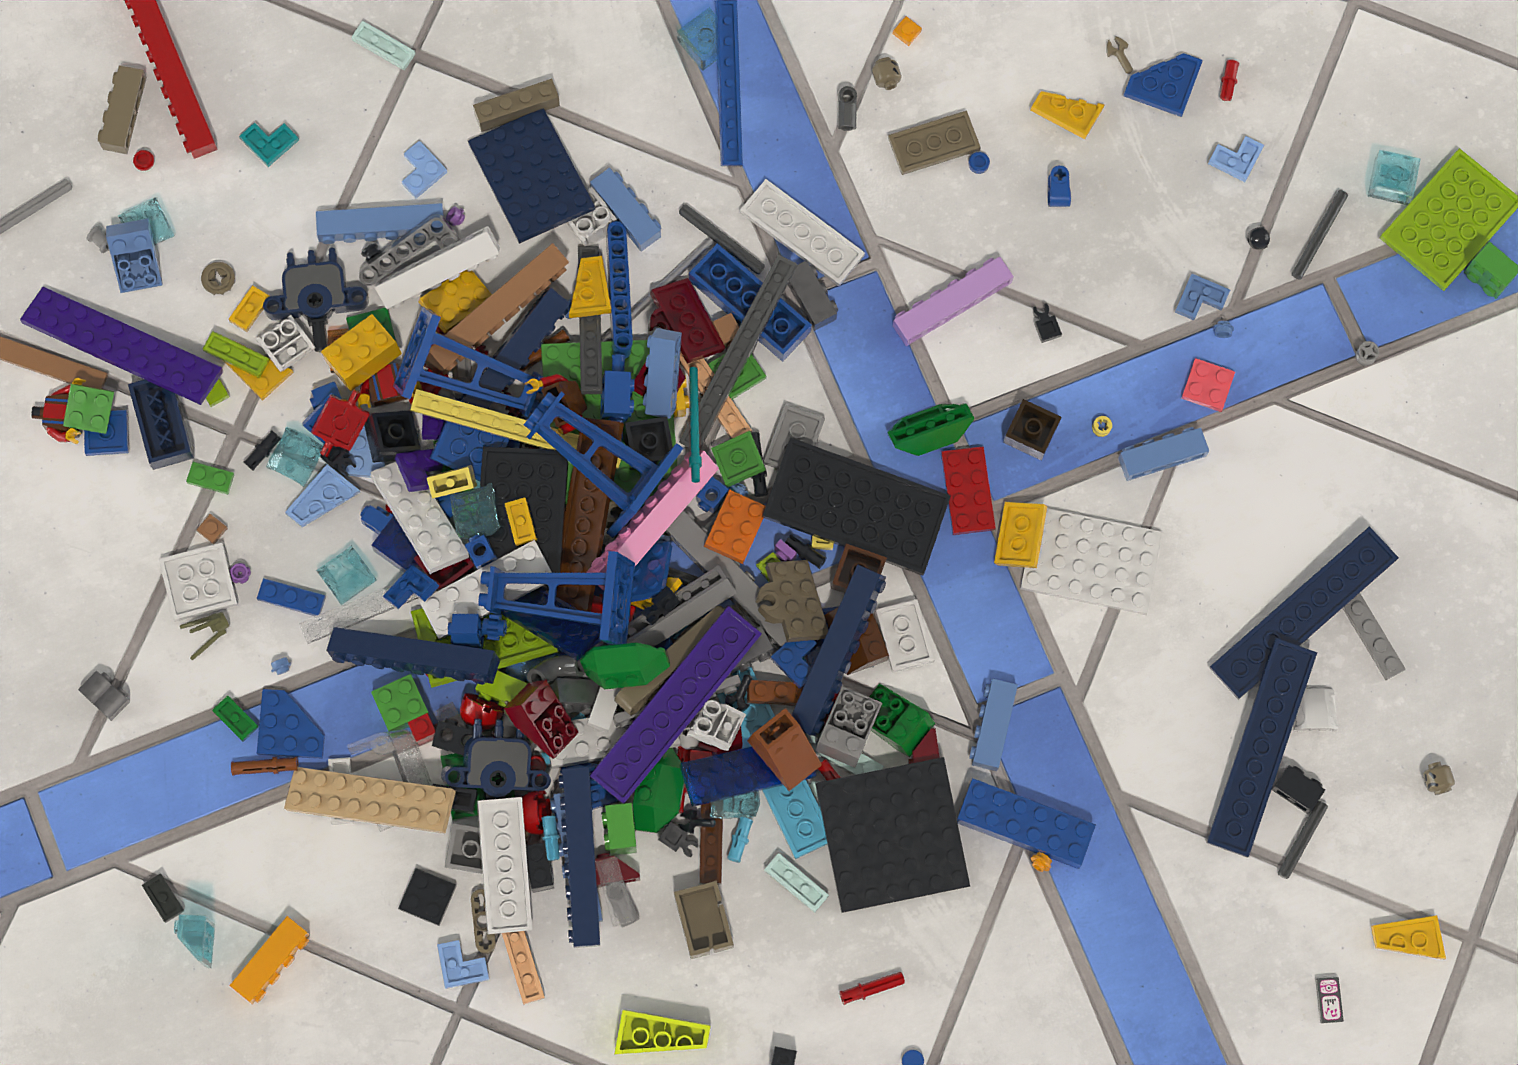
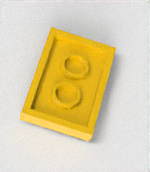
(455, 299)
(1020, 535)

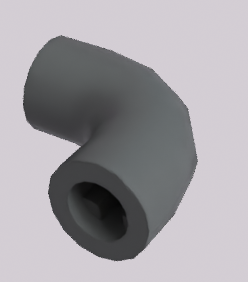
(555, 668)

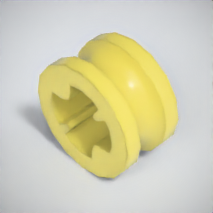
(1096, 431)

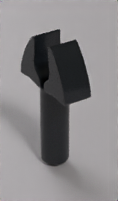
(739, 697)
(691, 814)

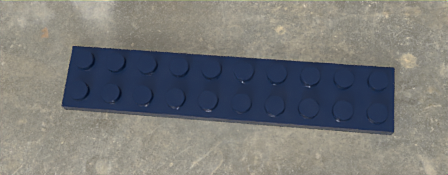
(1305, 610)
(1261, 747)

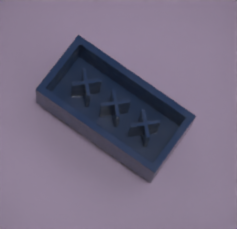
(160, 424)

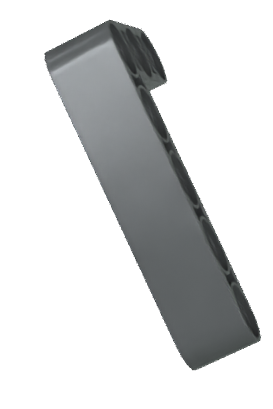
(413, 246)

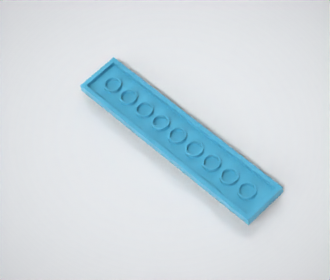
(793, 809)

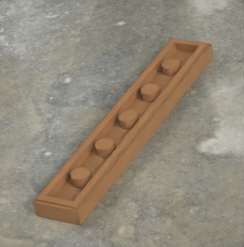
(49, 364)

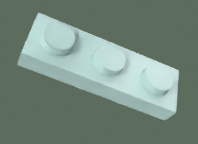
(383, 45)
(796, 883)

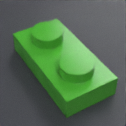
(210, 478)

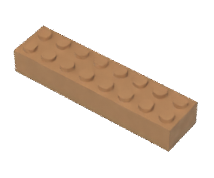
(499, 306)

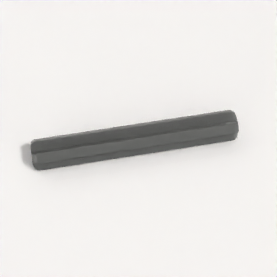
(1302, 840)

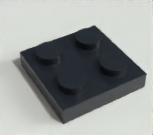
(427, 897)

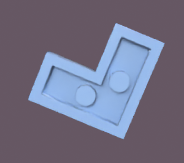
(1240, 163)
(427, 170)
(456, 971)

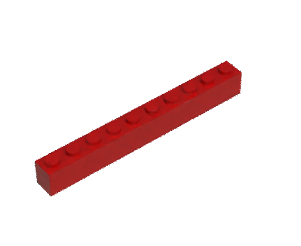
(174, 78)

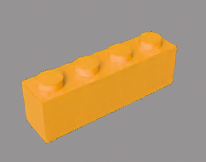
(269, 960)

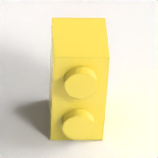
(451, 481)

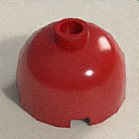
(477, 708)
(534, 808)

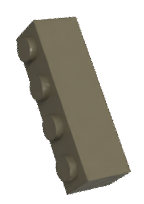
(516, 104)
(122, 109)

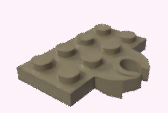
(793, 601)

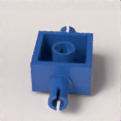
(616, 392)

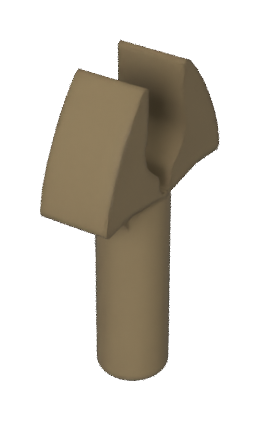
(1110, 50)

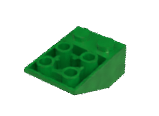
(900, 721)

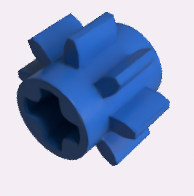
(494, 627)

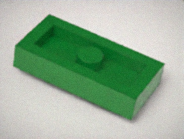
(235, 718)

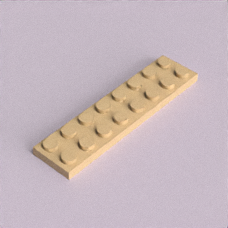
(370, 800)

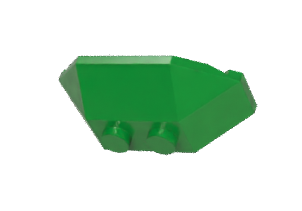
(931, 428)
(624, 664)
(659, 794)

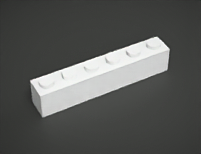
(437, 267)

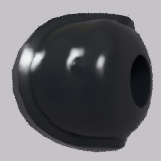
(1258, 238)

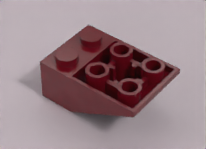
(542, 718)

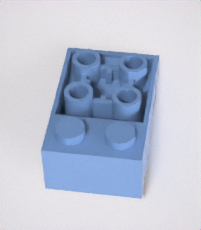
(133, 255)

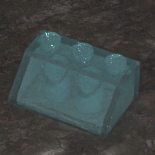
(197, 936)

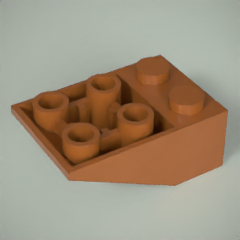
(785, 749)

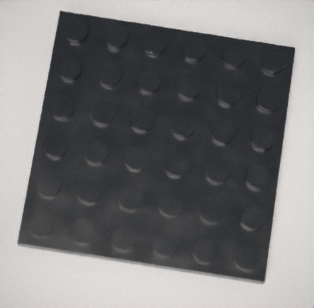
(892, 834)

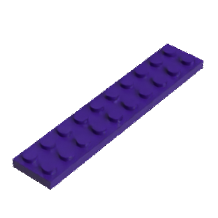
(122, 345)
(675, 704)

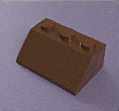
(871, 648)

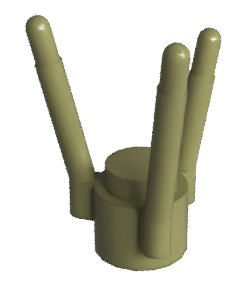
(216, 622)

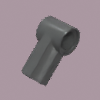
(847, 110)

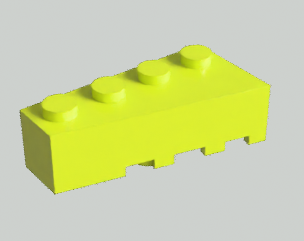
(656, 1033)

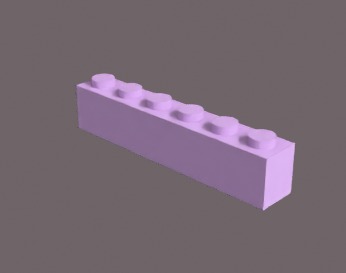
(952, 301)

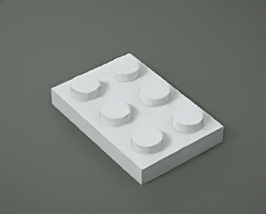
(904, 635)

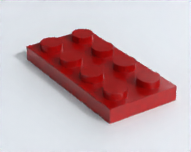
(969, 490)

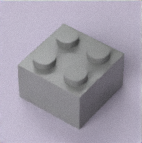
(464, 849)

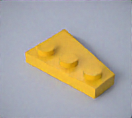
(1067, 113)

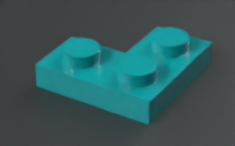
(269, 148)

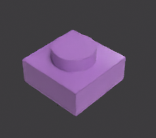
(784, 552)

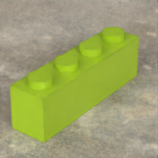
(502, 689)

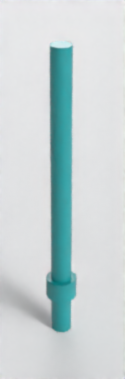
(695, 459)

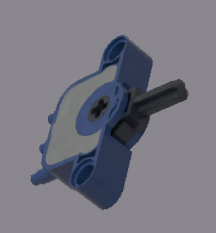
(311, 283)
(496, 755)

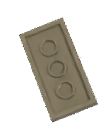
(934, 142)

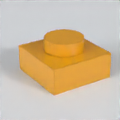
(907, 31)

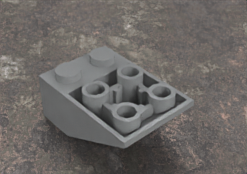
(848, 726)

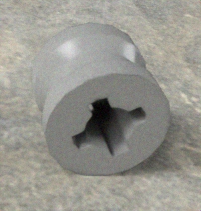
(1370, 349)

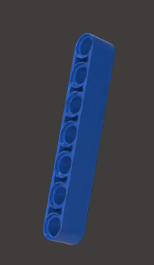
(619, 281)

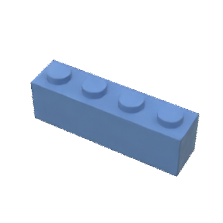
(626, 209)
(662, 373)
(1163, 454)
(994, 724)

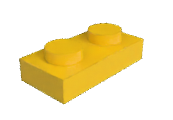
(249, 309)
(520, 521)

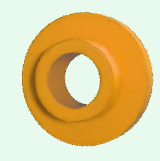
(1041, 862)

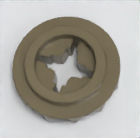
(223, 270)

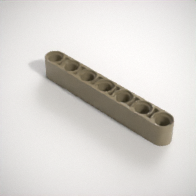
(636, 697)

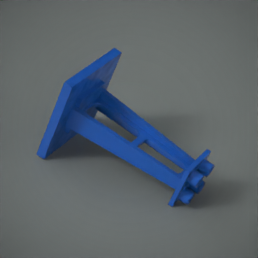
(412, 369)
(651, 473)
(616, 602)

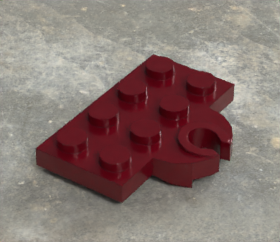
(683, 312)

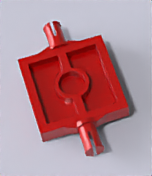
(340, 422)

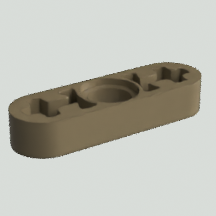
(479, 938)

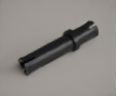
(759, 480)

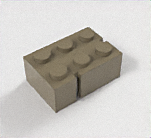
(702, 919)

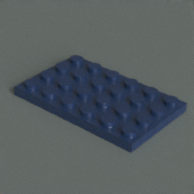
(531, 175)

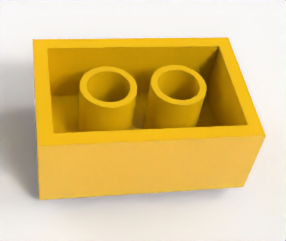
(361, 352)

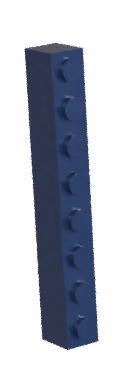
(521, 343)
(838, 649)
(413, 655)
(581, 858)

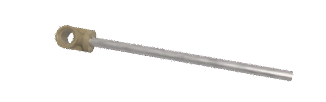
(669, 279)

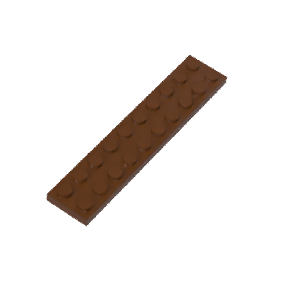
(586, 517)

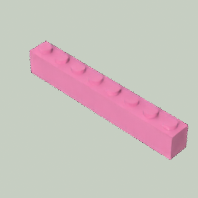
(657, 513)

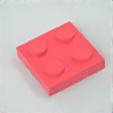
(1208, 385)

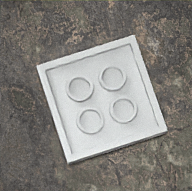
(198, 582)

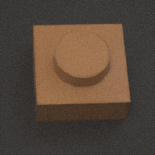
(211, 529)

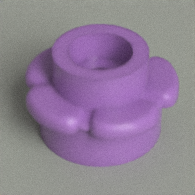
(455, 216)
(240, 567)

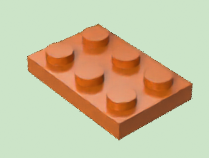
(735, 527)

